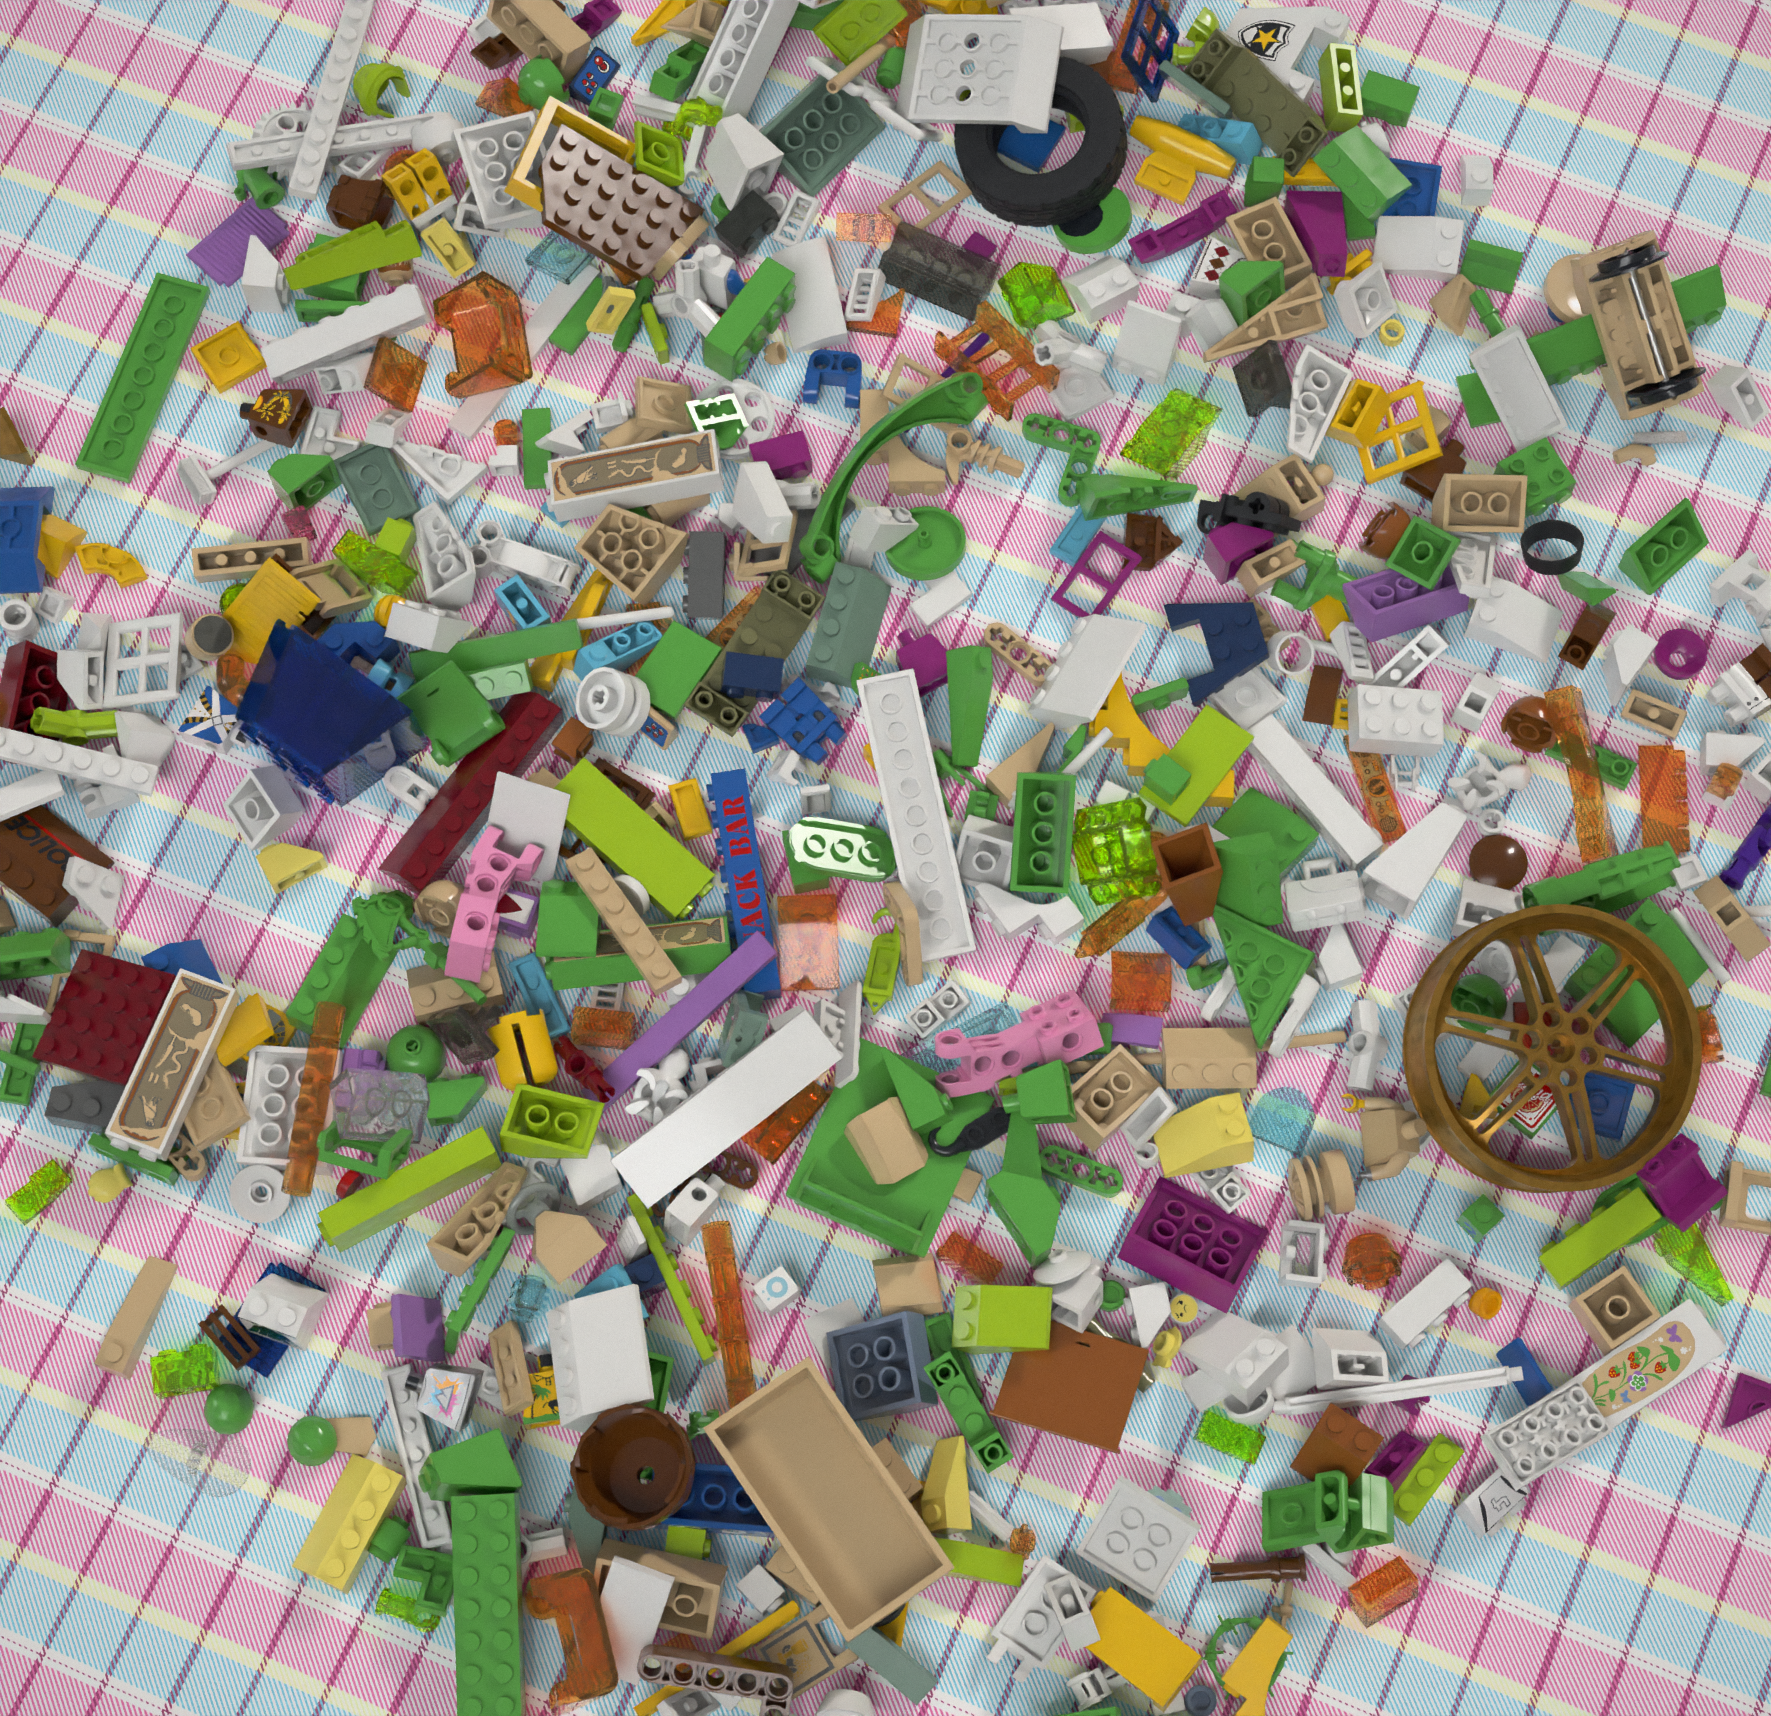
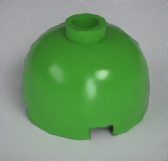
(540, 80)
(1479, 996)
(427, 1058)

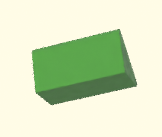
(1664, 548)

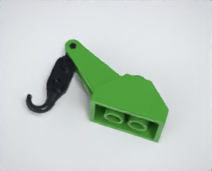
(1018, 1191)

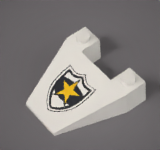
(1282, 36)

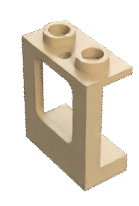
(1734, 1203)

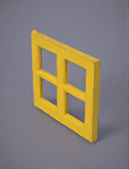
(1395, 431)

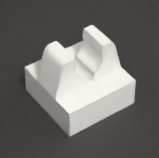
(783, 766)

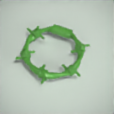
(1228, 1625)

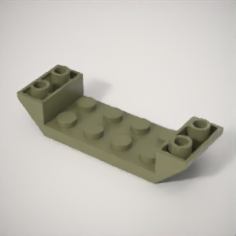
(1260, 98)
(767, 630)

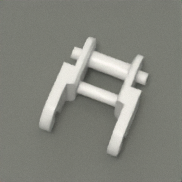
(1393, 774)

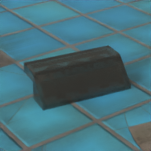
(938, 270)

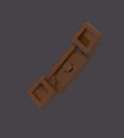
(501, 50)

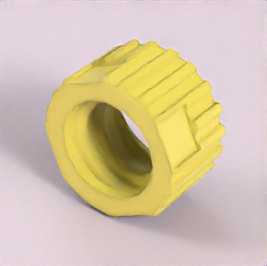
(1395, 325)

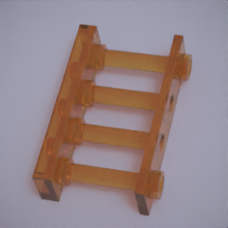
(1005, 338)

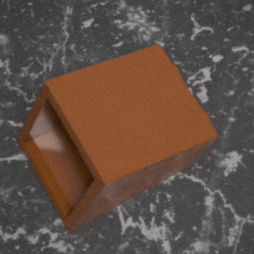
(1190, 872)
(1337, 1444)

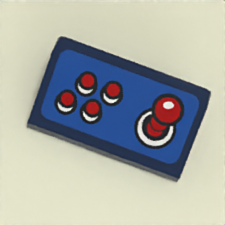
(595, 72)

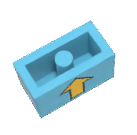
(520, 604)

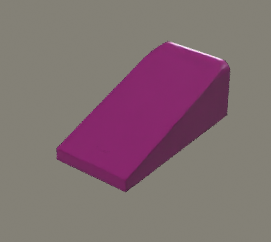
(1397, 1459)

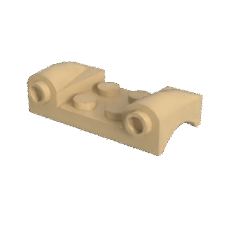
(664, 512)

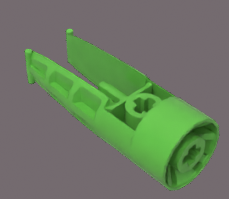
(1608, 882)

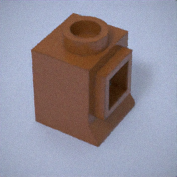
(573, 741)

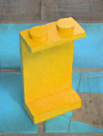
(1141, 1648)

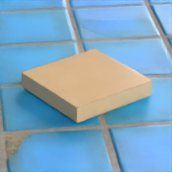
(661, 405)

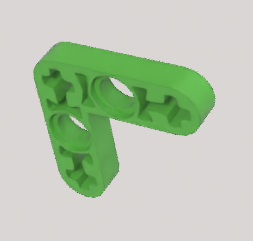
(1077, 452)

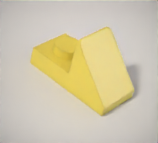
(450, 248)

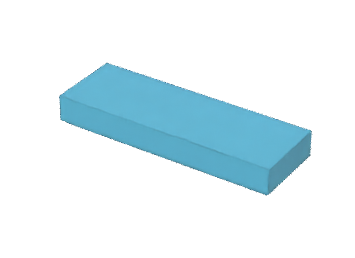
(1075, 538)
(538, 993)

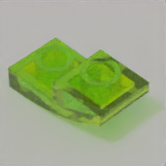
(40, 1191)
(1229, 1438)

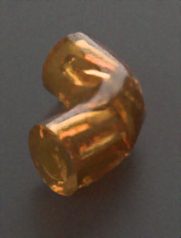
(231, 678)

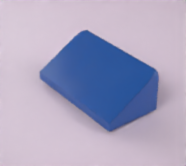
(1179, 941)
(1535, 1384)

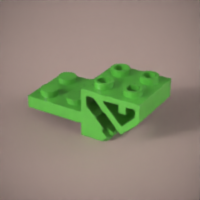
(1329, 1513)

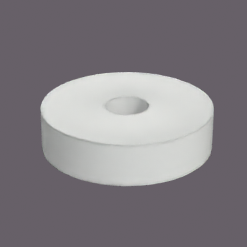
(634, 893)

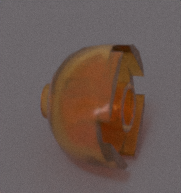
(1710, 1035)

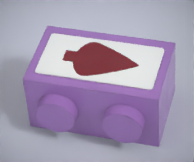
(518, 913)

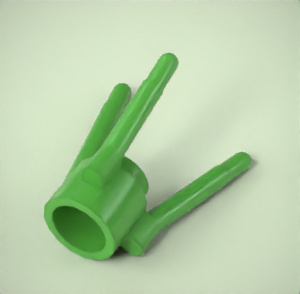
(945, 768)

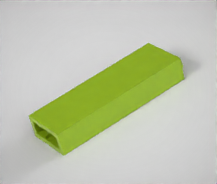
(633, 841)
(408, 1190)

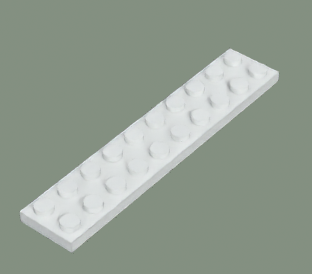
(916, 812)

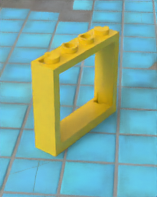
(557, 114)

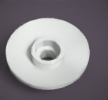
(252, 1204)
(1062, 1266)

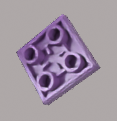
(417, 1328)

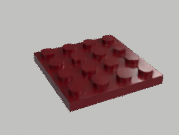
(103, 1017)

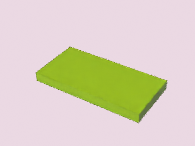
(1208, 753)

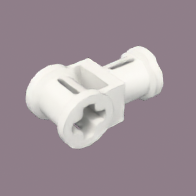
(1095, 1685)

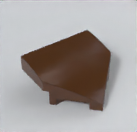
(1149, 539)

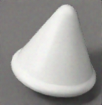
(1498, 963)

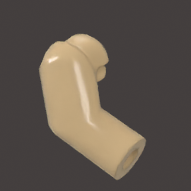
(1634, 450)

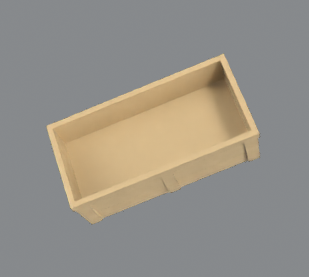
(828, 1499)

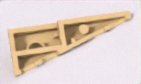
(1286, 318)

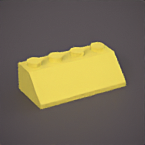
(349, 1522)

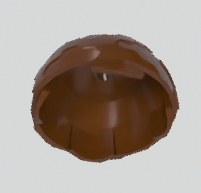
(614, 1456)

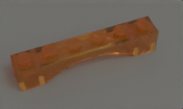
(1573, 733)

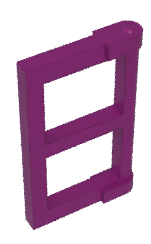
(1079, 567)

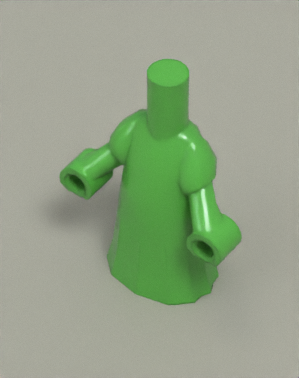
(261, 186)

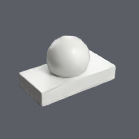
(1330, 1563)

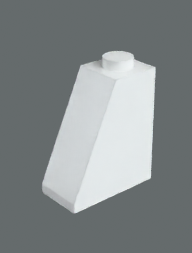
(761, 504)

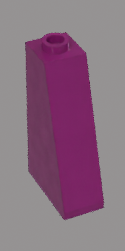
(1320, 228)

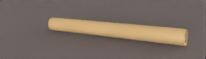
(860, 64)

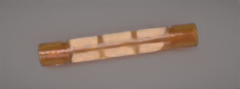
(313, 1099)
(729, 1311)

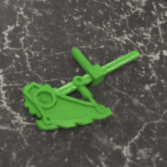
(381, 917)

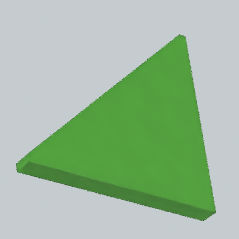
(1263, 967)

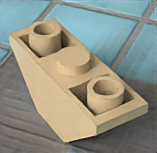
(1732, 918)

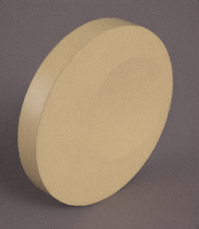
(1560, 290)

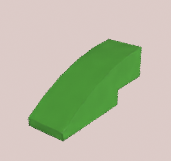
(679, 71)

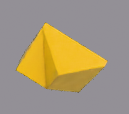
(58, 544)

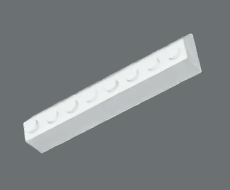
(742, 53)

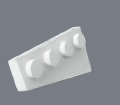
(1473, 563)

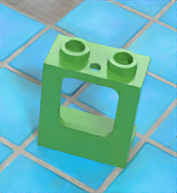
(390, 1153)

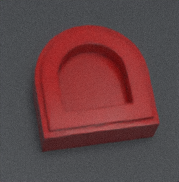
(349, 1184)

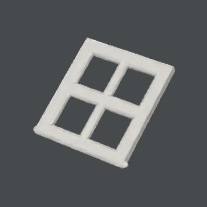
(145, 660)

